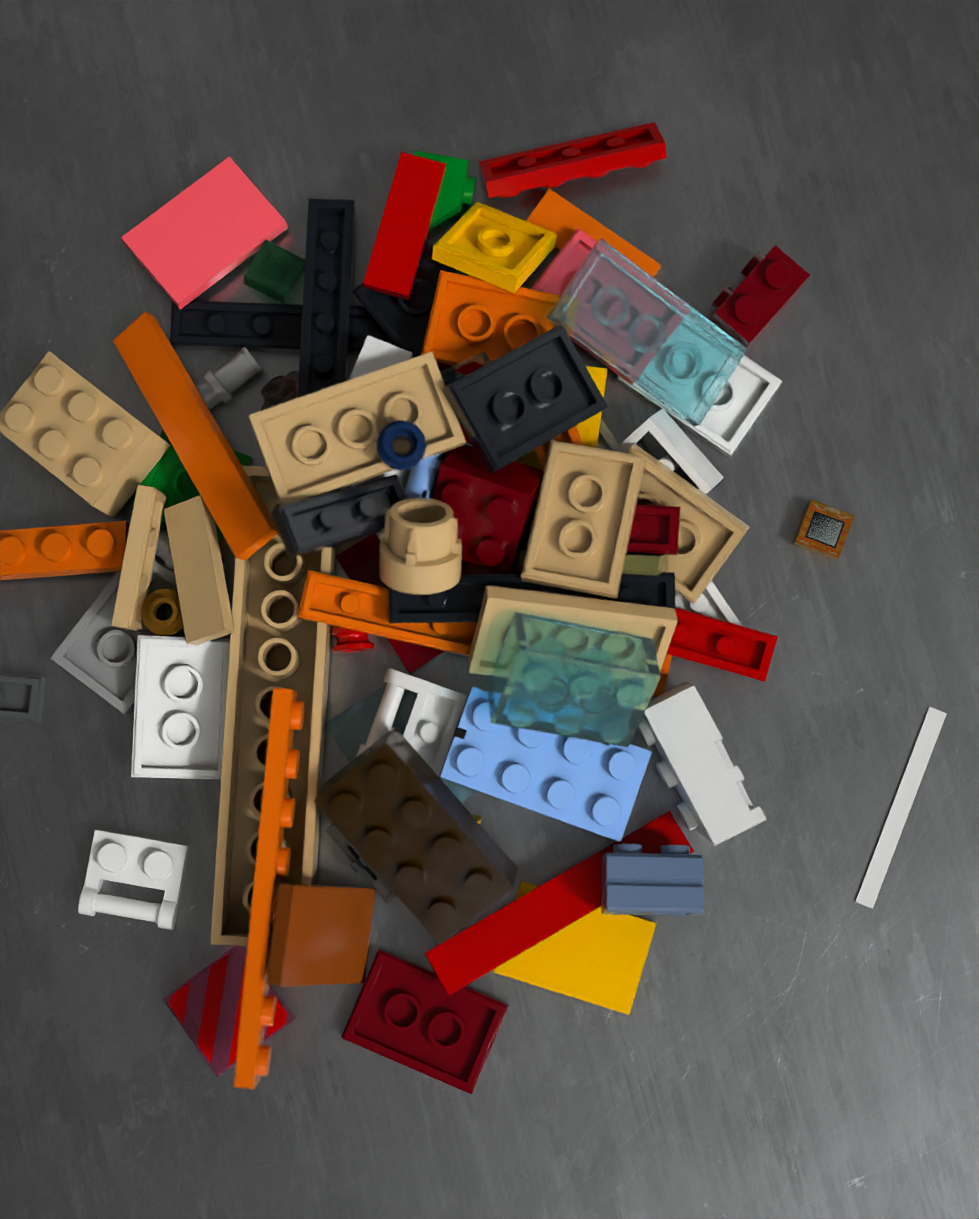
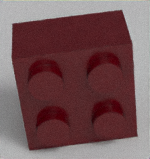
(491, 509)

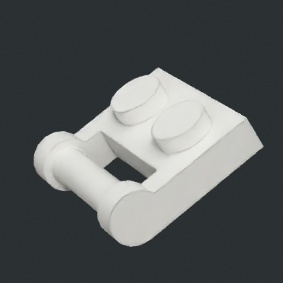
(431, 719)
(138, 863)

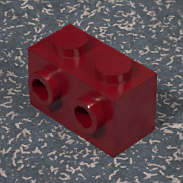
(760, 297)

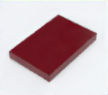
(416, 1024)

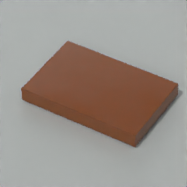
(320, 935)

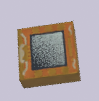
(823, 529)

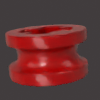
(350, 641)

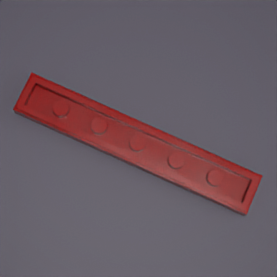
(538, 913)

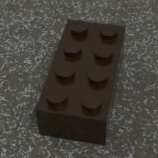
(417, 835)

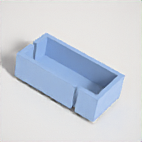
(546, 772)

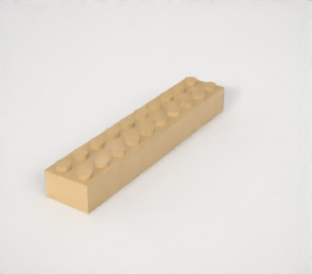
(266, 653)

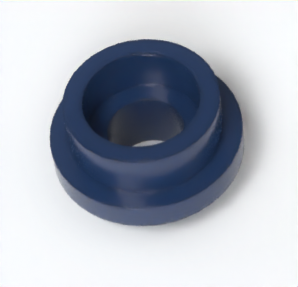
(404, 430)

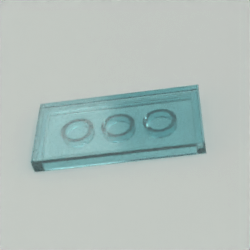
(647, 332)

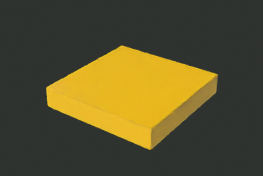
(494, 247)

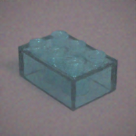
(572, 680)

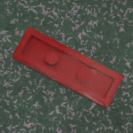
(404, 225)

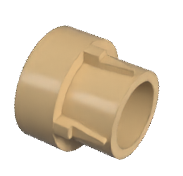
(420, 547)

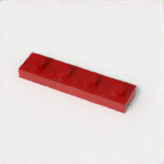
(572, 159)

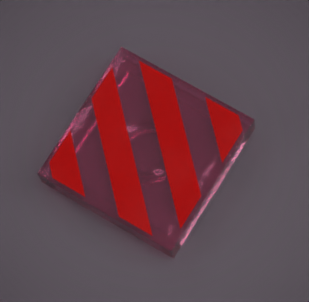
(211, 1007)

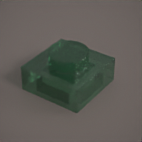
(274, 272)

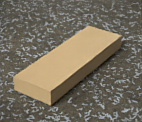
(139, 558)
(198, 571)

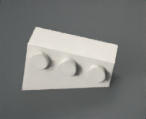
(698, 765)

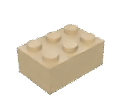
(81, 435)

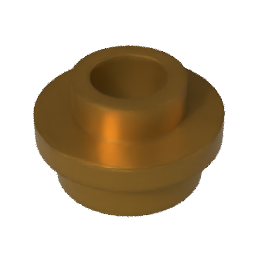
(149, 613)

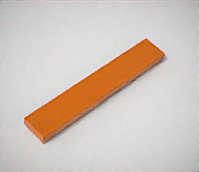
(196, 437)

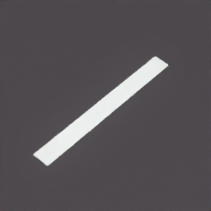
(900, 807)

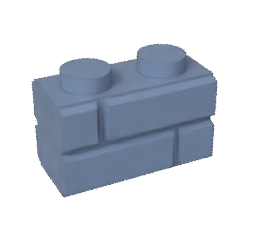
(652, 882)

